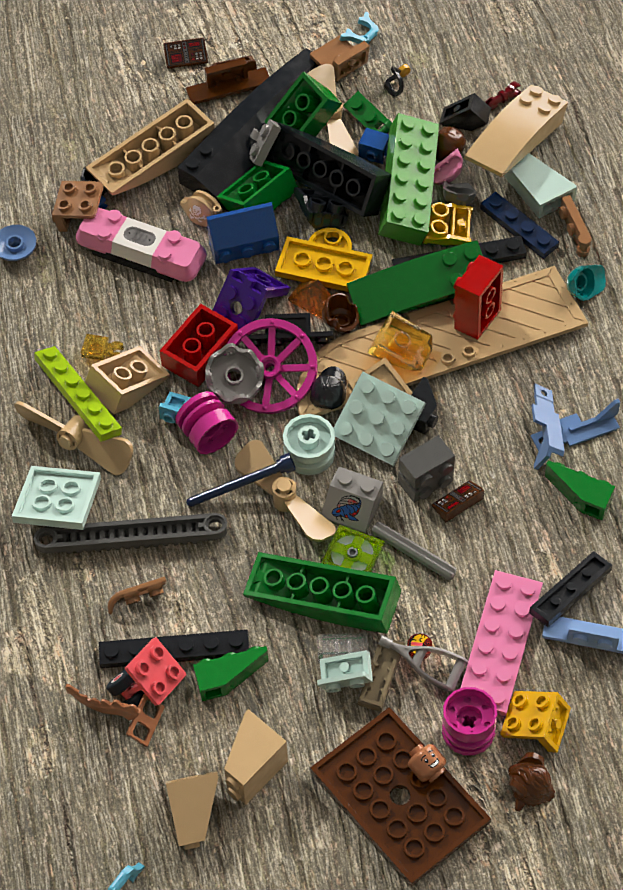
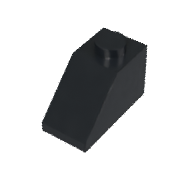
(466, 113)
(428, 416)

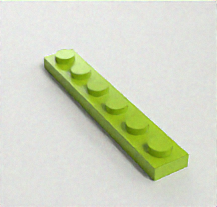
(78, 393)

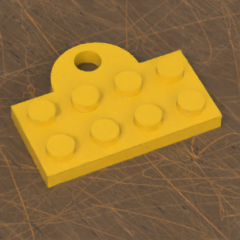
(324, 260)

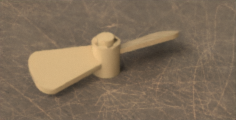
(337, 131)
(110, 454)
(285, 499)

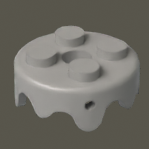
(234, 359)

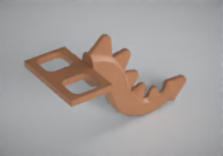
(128, 711)

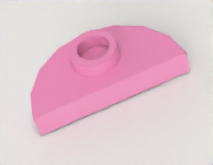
(448, 168)

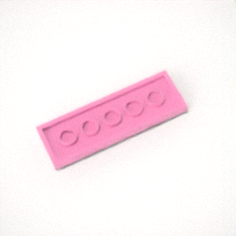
(502, 637)

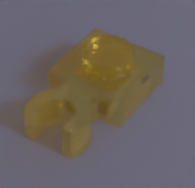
(98, 347)

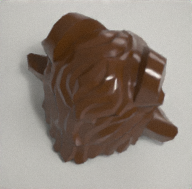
(530, 781)

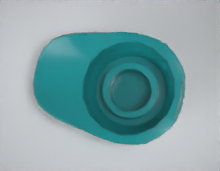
(586, 281)

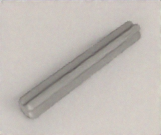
(414, 550)

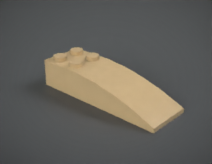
(517, 130)
(152, 149)

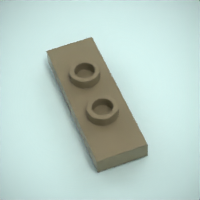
(383, 671)

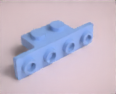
(585, 634)

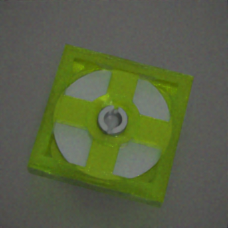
(353, 550)

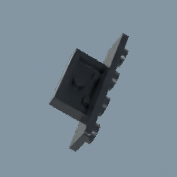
(302, 321)

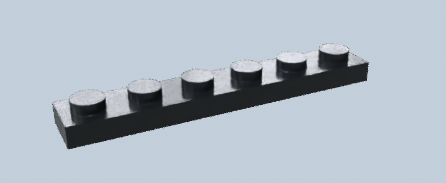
(497, 251)
(182, 647)

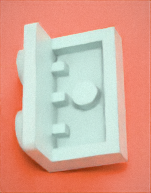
(345, 671)

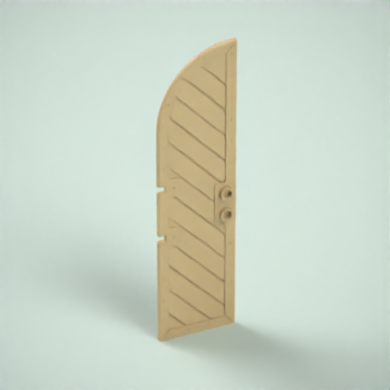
(531, 312)

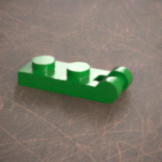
(367, 113)

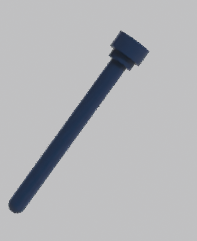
(283, 465)

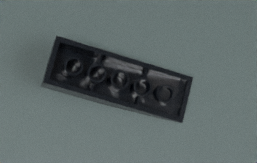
(331, 170)

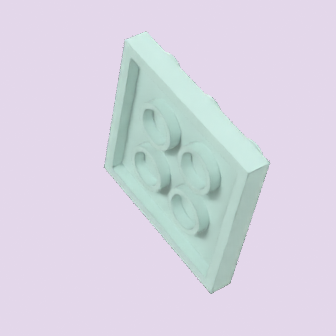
(378, 418)
(56, 497)

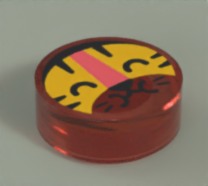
(419, 640)

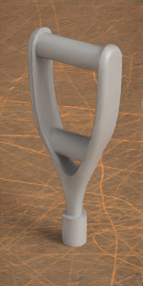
(417, 660)

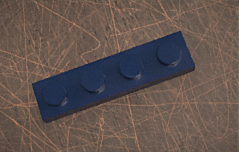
(519, 225)

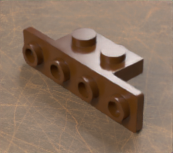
(226, 80)

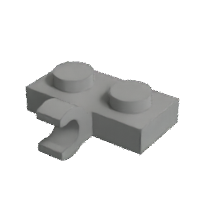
(265, 140)

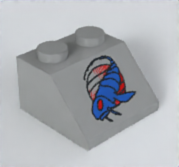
(352, 499)

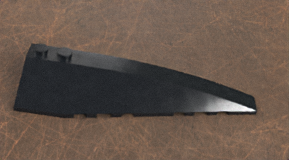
(226, 150)

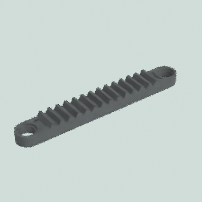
(132, 533)

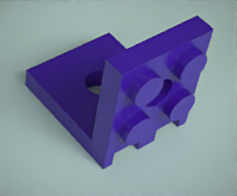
(251, 289)

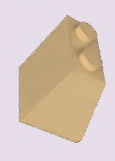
(254, 758)

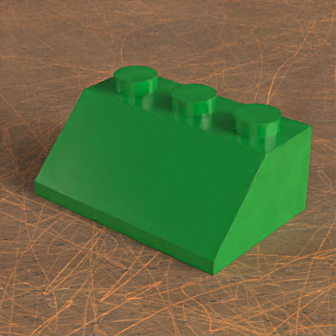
(306, 106)
(259, 186)

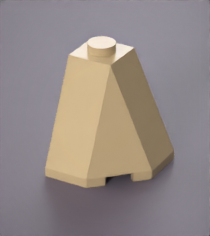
(191, 807)

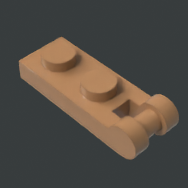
(575, 226)

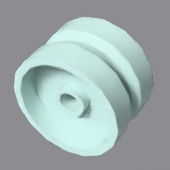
(310, 443)

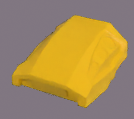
(449, 224)

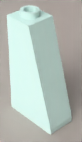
(539, 185)

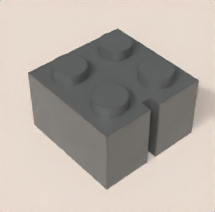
(426, 469)

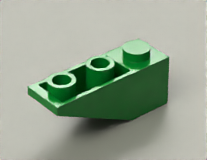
(584, 492)
(224, 674)

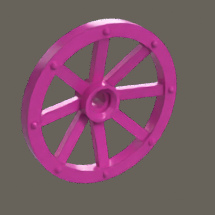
(271, 360)

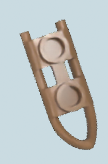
(132, 594)

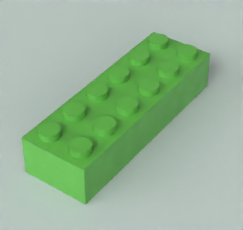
(412, 168)

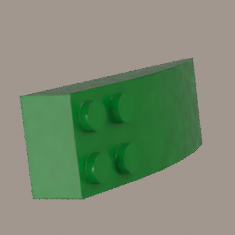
(411, 283)
(325, 592)

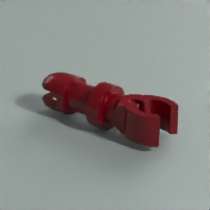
(502, 96)

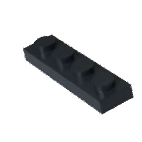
(570, 589)

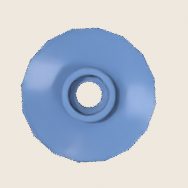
(16, 236)

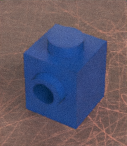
(373, 146)

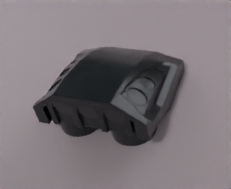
(320, 210)

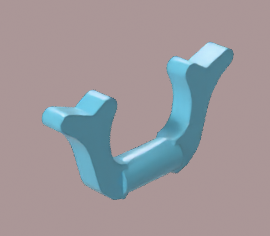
(366, 21)
(128, 872)

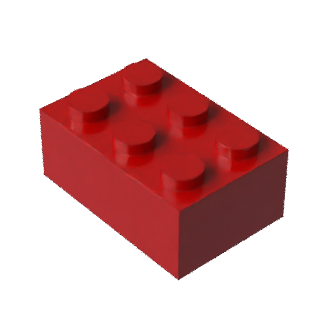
(478, 296)
(195, 342)

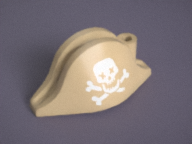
(200, 206)

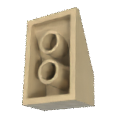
(125, 378)

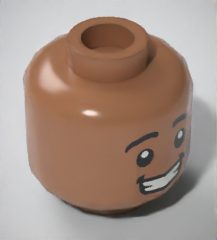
(426, 762)

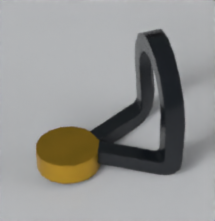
(398, 73)

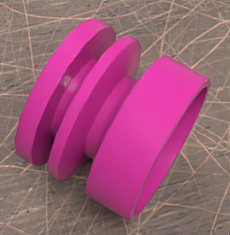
(206, 422)
(469, 721)

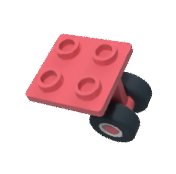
(154, 674)

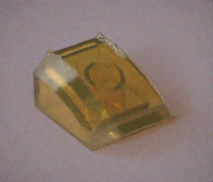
(402, 343)

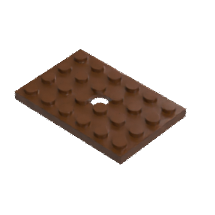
(409, 835)

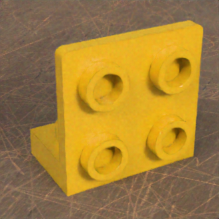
(537, 717)

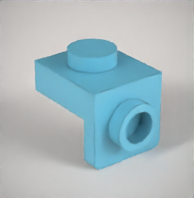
(171, 406)

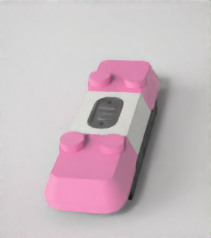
(141, 246)

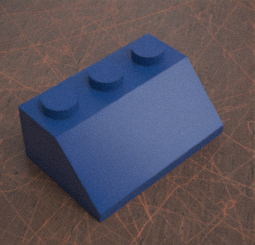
(243, 233)

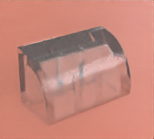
(340, 644)

